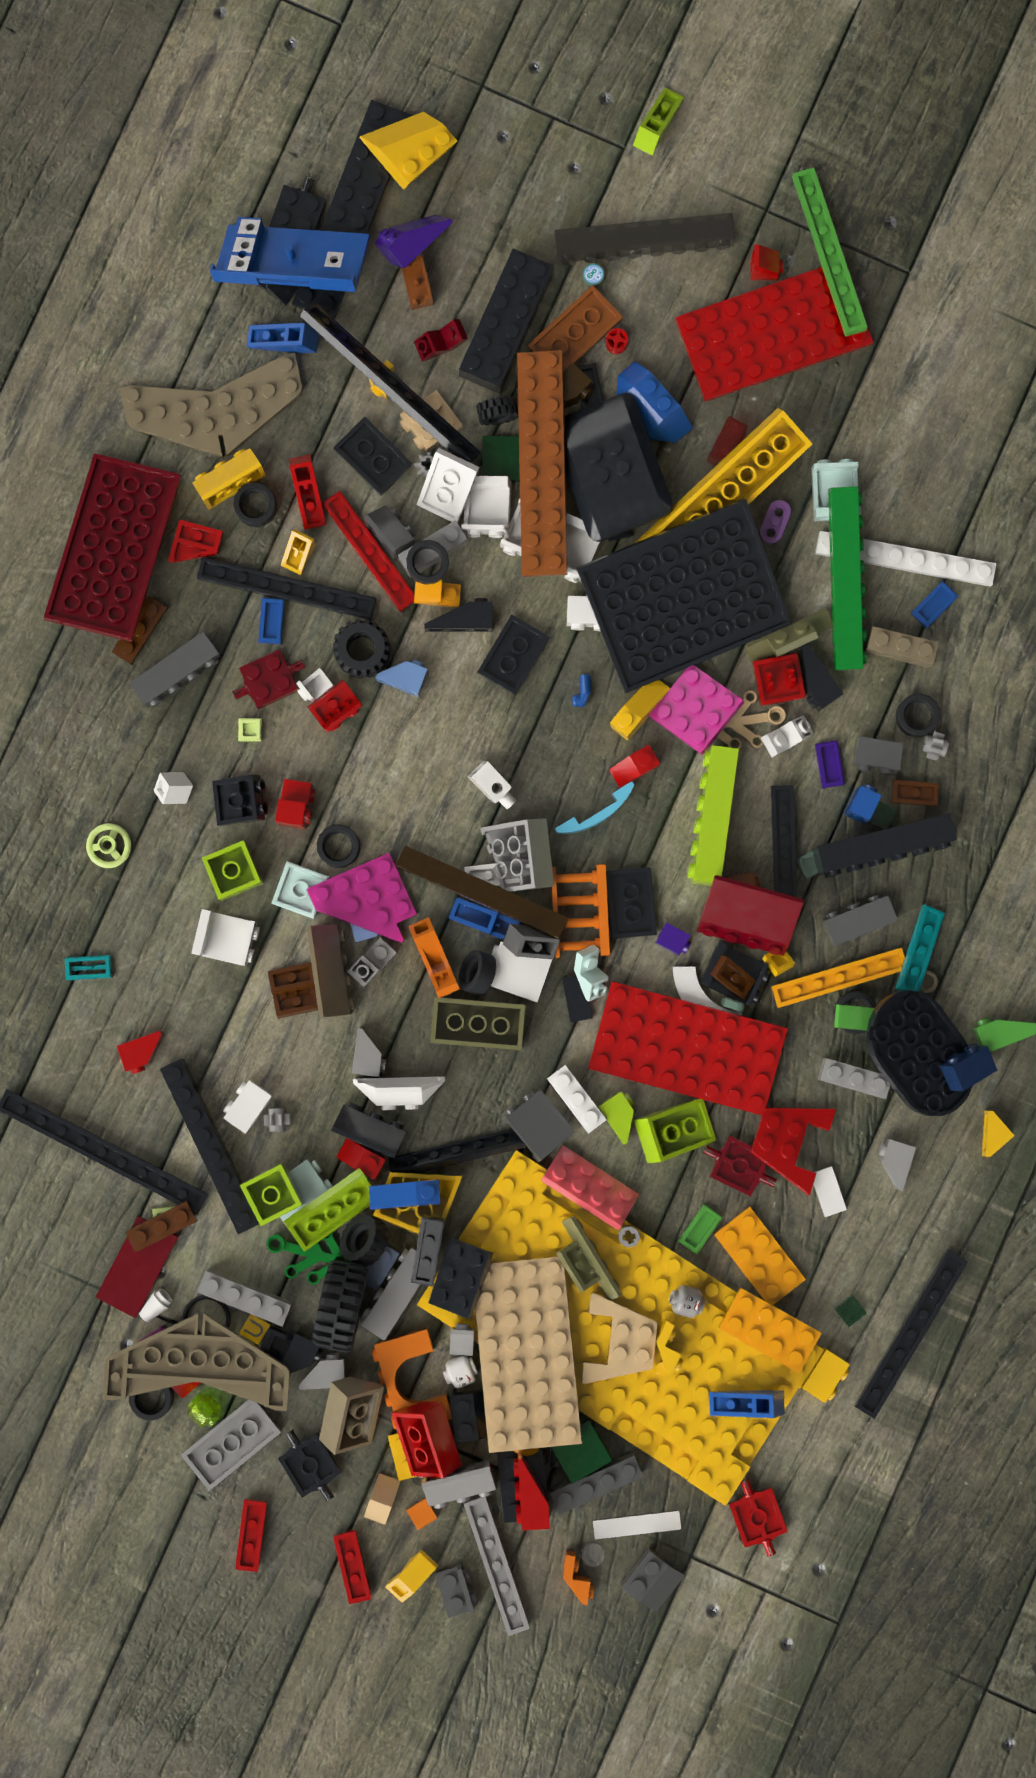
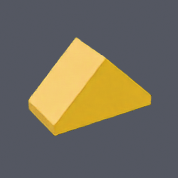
(298, 551)
(994, 1134)

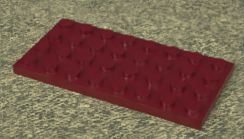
(112, 547)

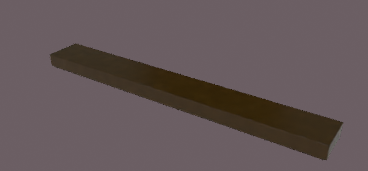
(482, 892)

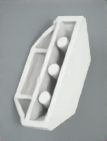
(399, 1091)

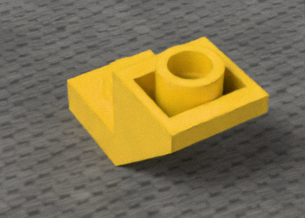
(669, 1355)
(412, 1576)

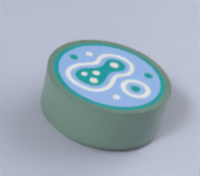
(593, 275)

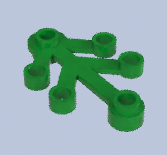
(314, 1255)

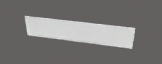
(637, 1525)

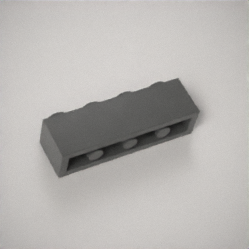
(175, 670)
(598, 1483)

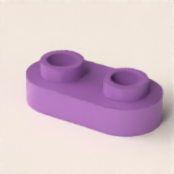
(775, 523)

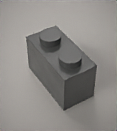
(878, 755)
(529, 942)

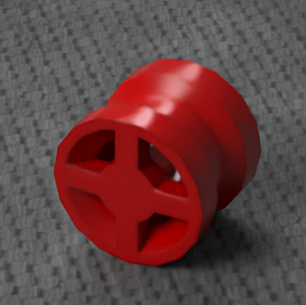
(617, 336)

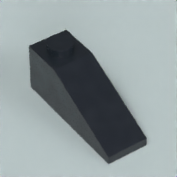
(469, 617)
(818, 682)

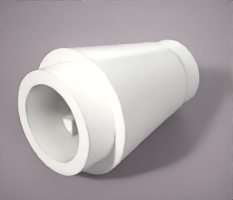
(156, 1304)

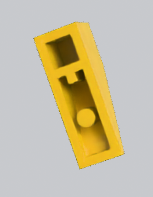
(638, 709)

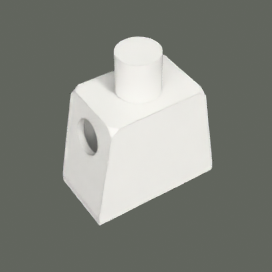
(484, 777)

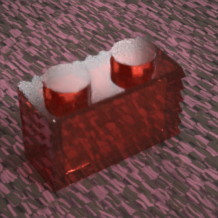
(728, 439)

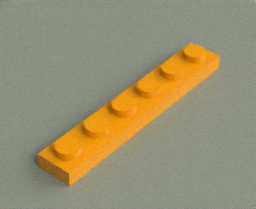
(838, 978)

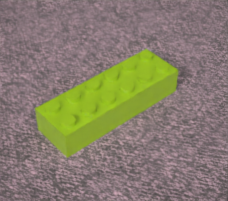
(714, 814)

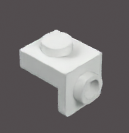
(314, 686)

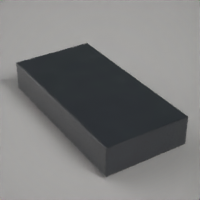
(578, 1006)

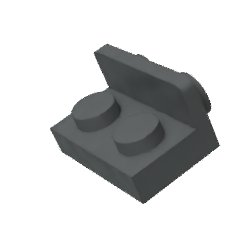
(455, 1590)

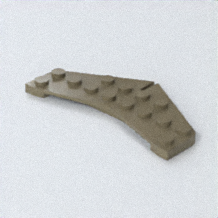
(204, 416)
(184, 1356)

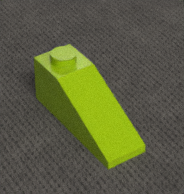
(657, 121)

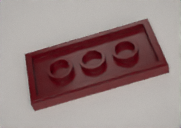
(135, 1273)

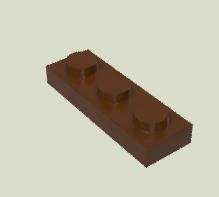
(149, 619)
(161, 1226)

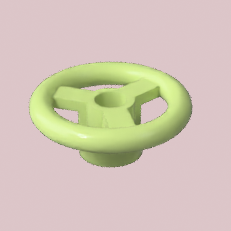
(100, 846)

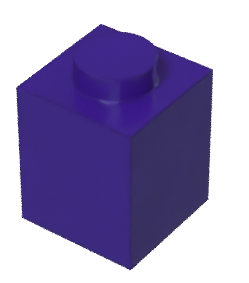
(673, 939)

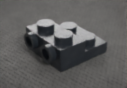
(239, 800)

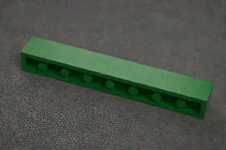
(846, 578)

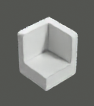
(173, 788)

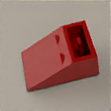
(534, 1505)

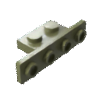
(790, 636)
(584, 1263)

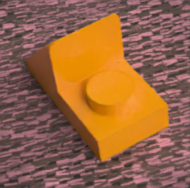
(437, 594)

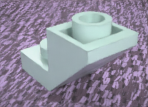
(591, 978)

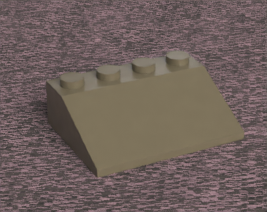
(329, 970)

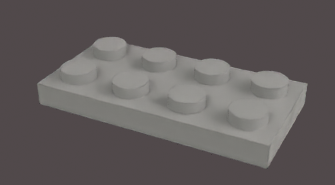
(231, 1443)

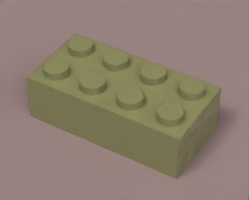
(477, 1023)

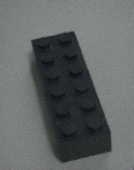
(506, 321)
(884, 844)

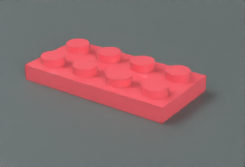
(590, 1187)

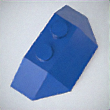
(658, 409)

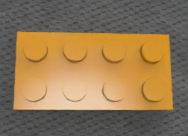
(759, 1256)
(769, 1330)

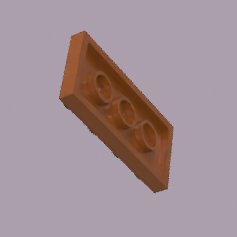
(578, 327)

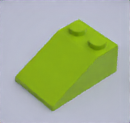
(674, 1130)

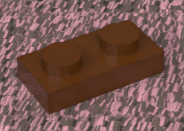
(914, 793)
(732, 977)

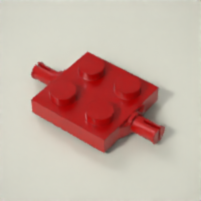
(758, 1517)

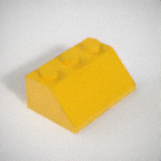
(228, 478)

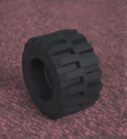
(350, 633)

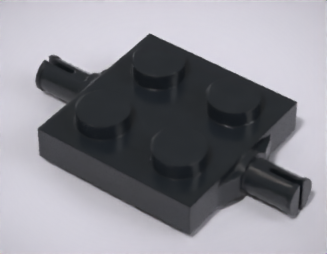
(298, 208)
(309, 1465)

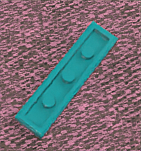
(920, 949)

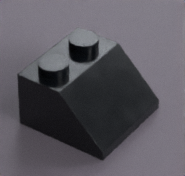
(468, 1415)

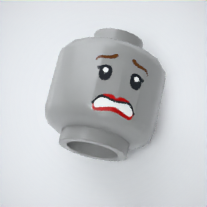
(687, 1301)

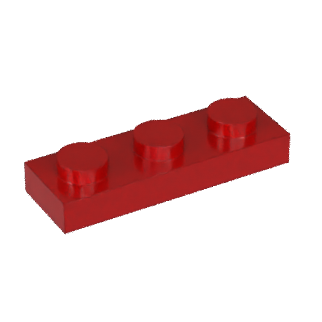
(251, 1535)
(352, 1567)

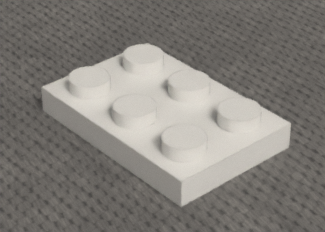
(447, 485)

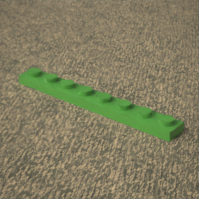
(829, 252)

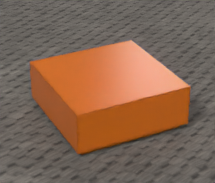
(421, 1514)

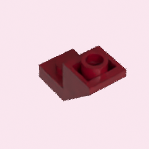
(440, 341)

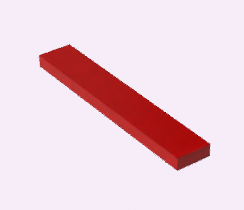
(369, 551)

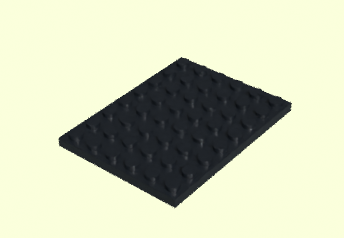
(684, 595)

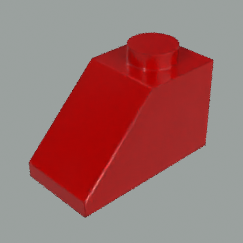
(765, 263)
(634, 766)
(139, 1052)
(361, 1157)

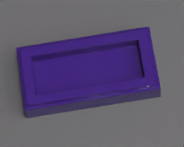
(829, 764)

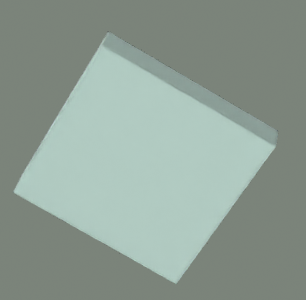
(292, 888)

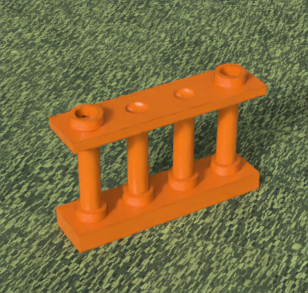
(597, 899)

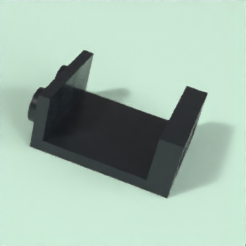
(751, 966)

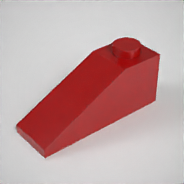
(307, 491)

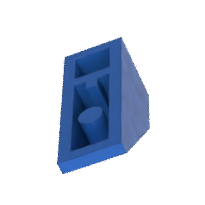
(283, 338)
(404, 1195)
(747, 1403)

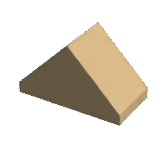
(382, 1498)

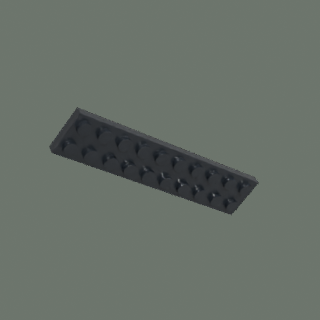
(354, 199)

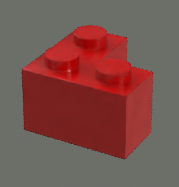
(294, 804)

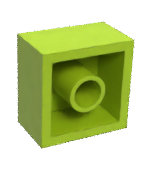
(232, 870)
(272, 1194)

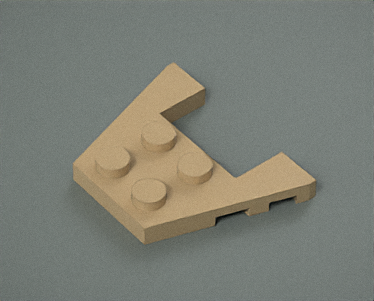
(630, 1341)

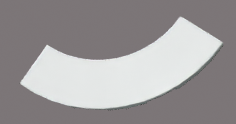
(690, 990)

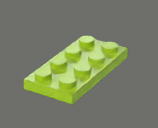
(330, 1210)

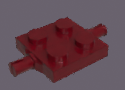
(268, 679)
(738, 1166)

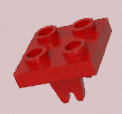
(778, 679)

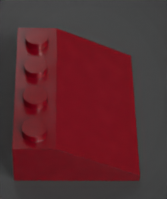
(749, 915)

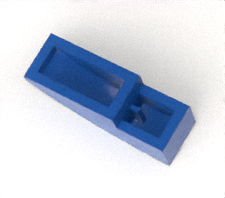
(481, 918)

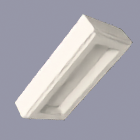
(828, 1192)

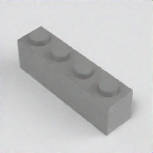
(245, 1297)
(393, 1298)

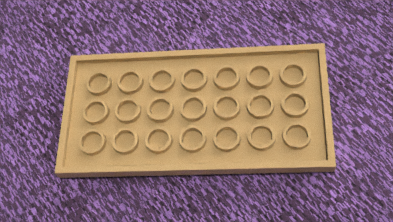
(527, 1356)

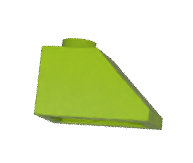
(619, 1114)

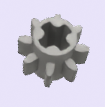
(423, 462)
(935, 745)
(277, 1119)

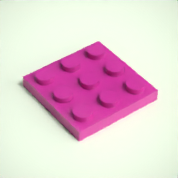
(696, 709)

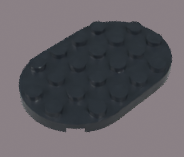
(908, 1044)

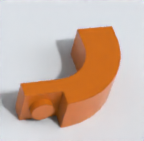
(434, 957)

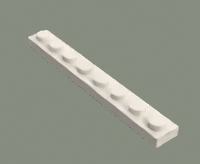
(918, 561)

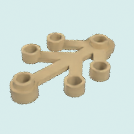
(738, 721)

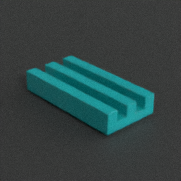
(108, 966)

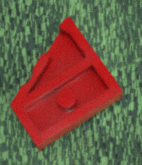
(194, 542)

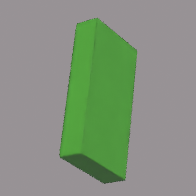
(700, 1229)

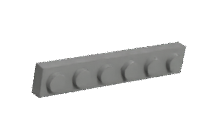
(496, 1565)

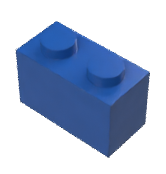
(863, 804)

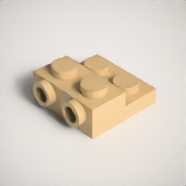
(422, 438)

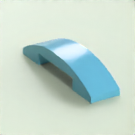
(572, 826)

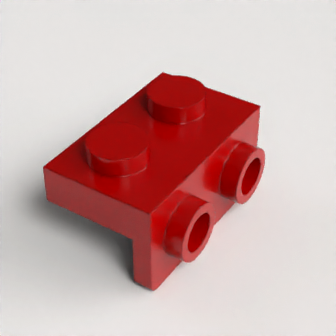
(335, 706)

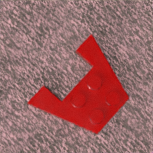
(781, 1137)

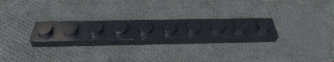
(389, 383)
(101, 1151)

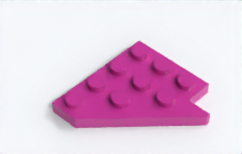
(366, 897)

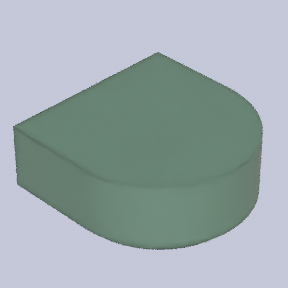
(733, 1004)

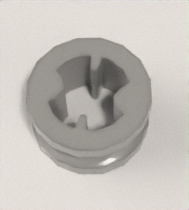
(624, 1242)

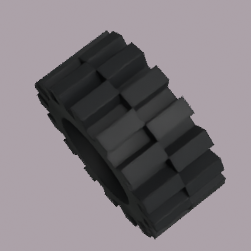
(497, 410)

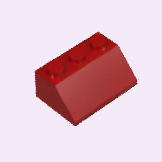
(427, 1439)

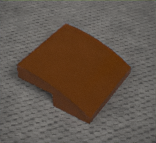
(293, 990)

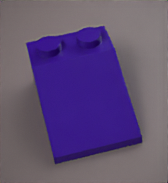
(406, 241)

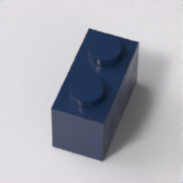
(968, 1067)

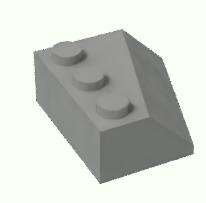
(524, 853)

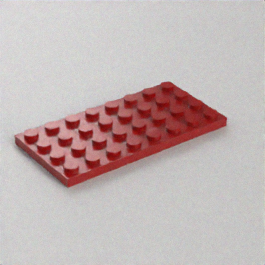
(765, 334)
(687, 1048)

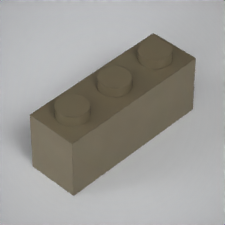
(901, 647)

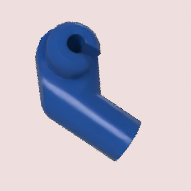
(585, 691)

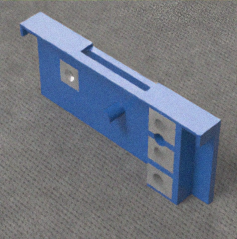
(290, 256)

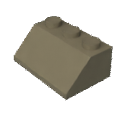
(350, 1414)

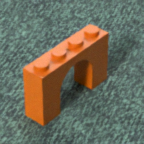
(391, 1355)

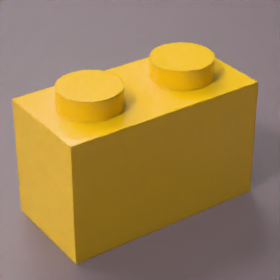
(826, 1376)

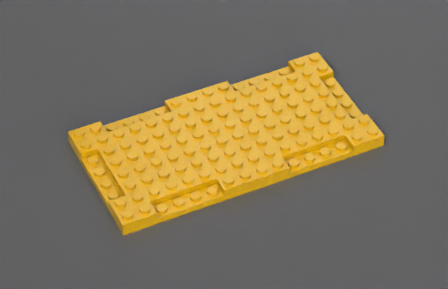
(649, 1407)

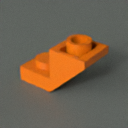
(579, 1584)

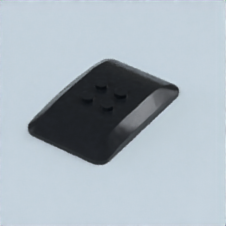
(614, 468)

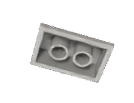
(460, 1484)

